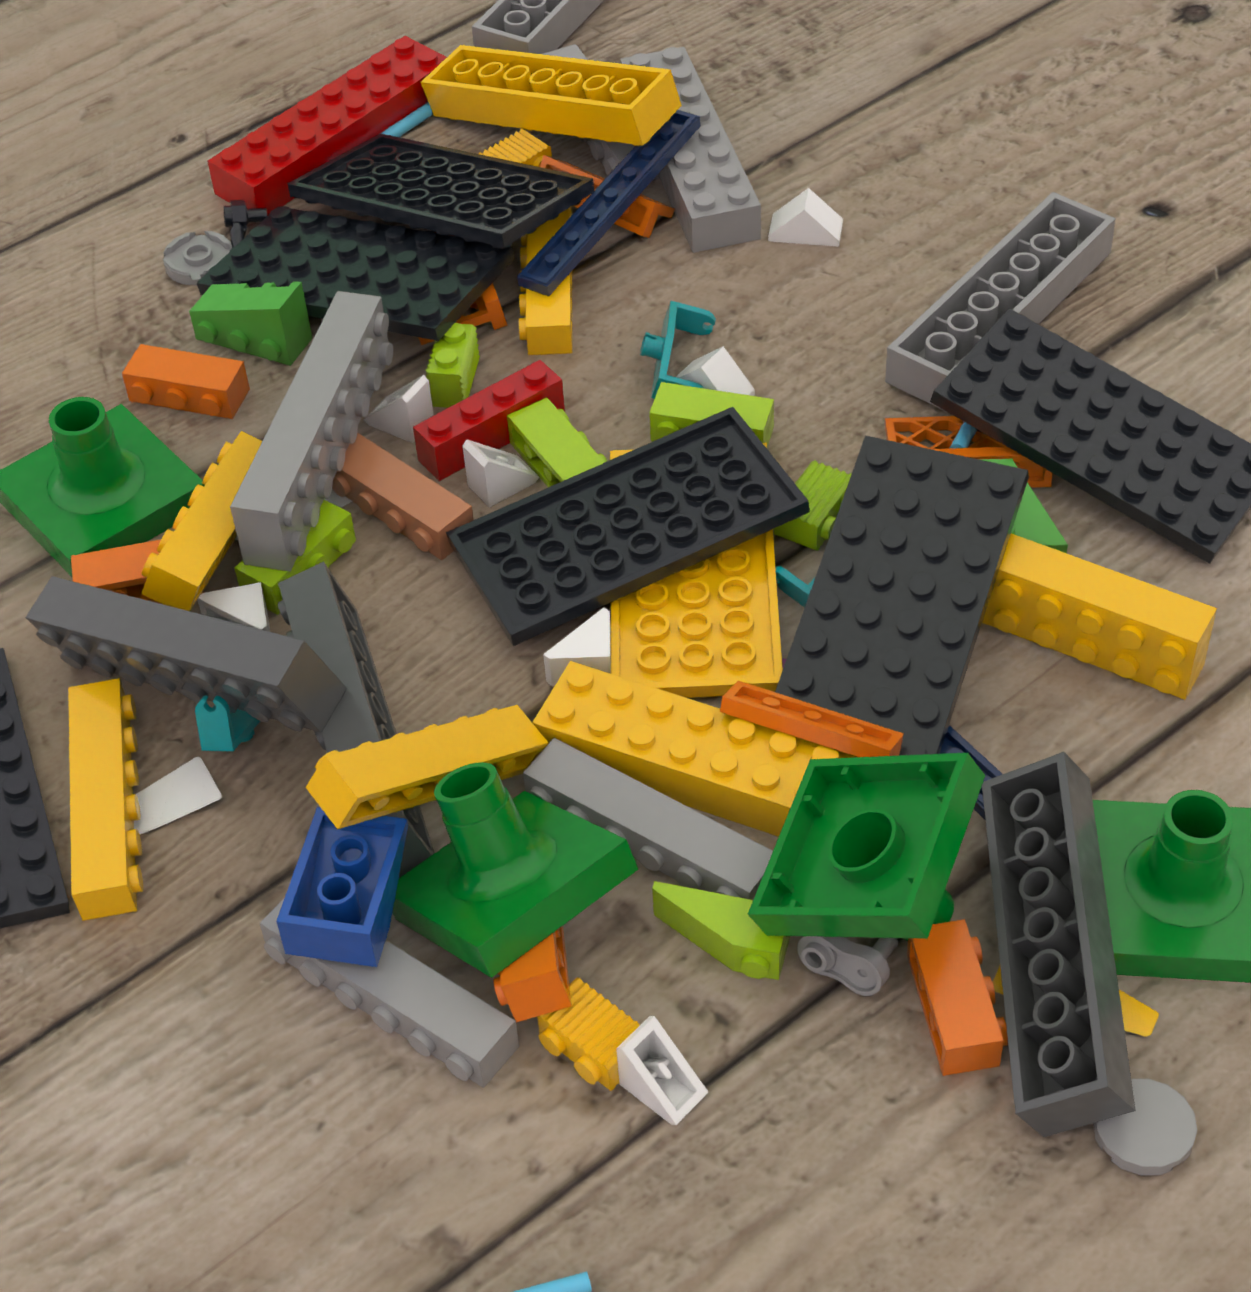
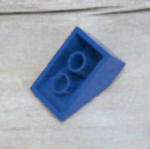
(343, 890)

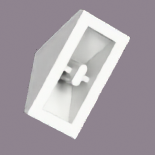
(806, 221)
(717, 372)
(403, 410)
(495, 473)
(238, 605)
(585, 645)
(658, 1072)

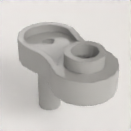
(852, 964)

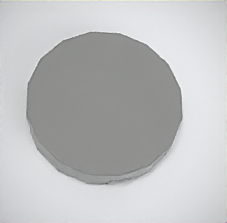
(192, 256)
(1152, 1136)

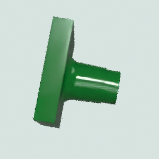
(96, 482)
(869, 847)
(508, 872)
(1178, 886)

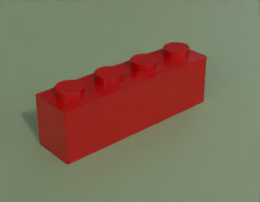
(482, 418)

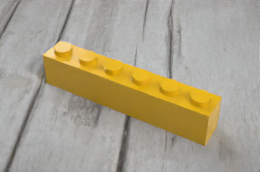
(547, 317)
(201, 532)
(407, 767)
(103, 800)

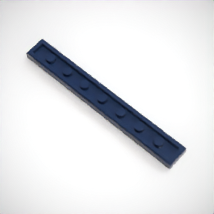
(606, 205)

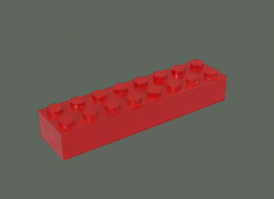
(324, 125)

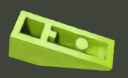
(721, 929)

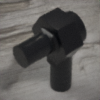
(239, 216)

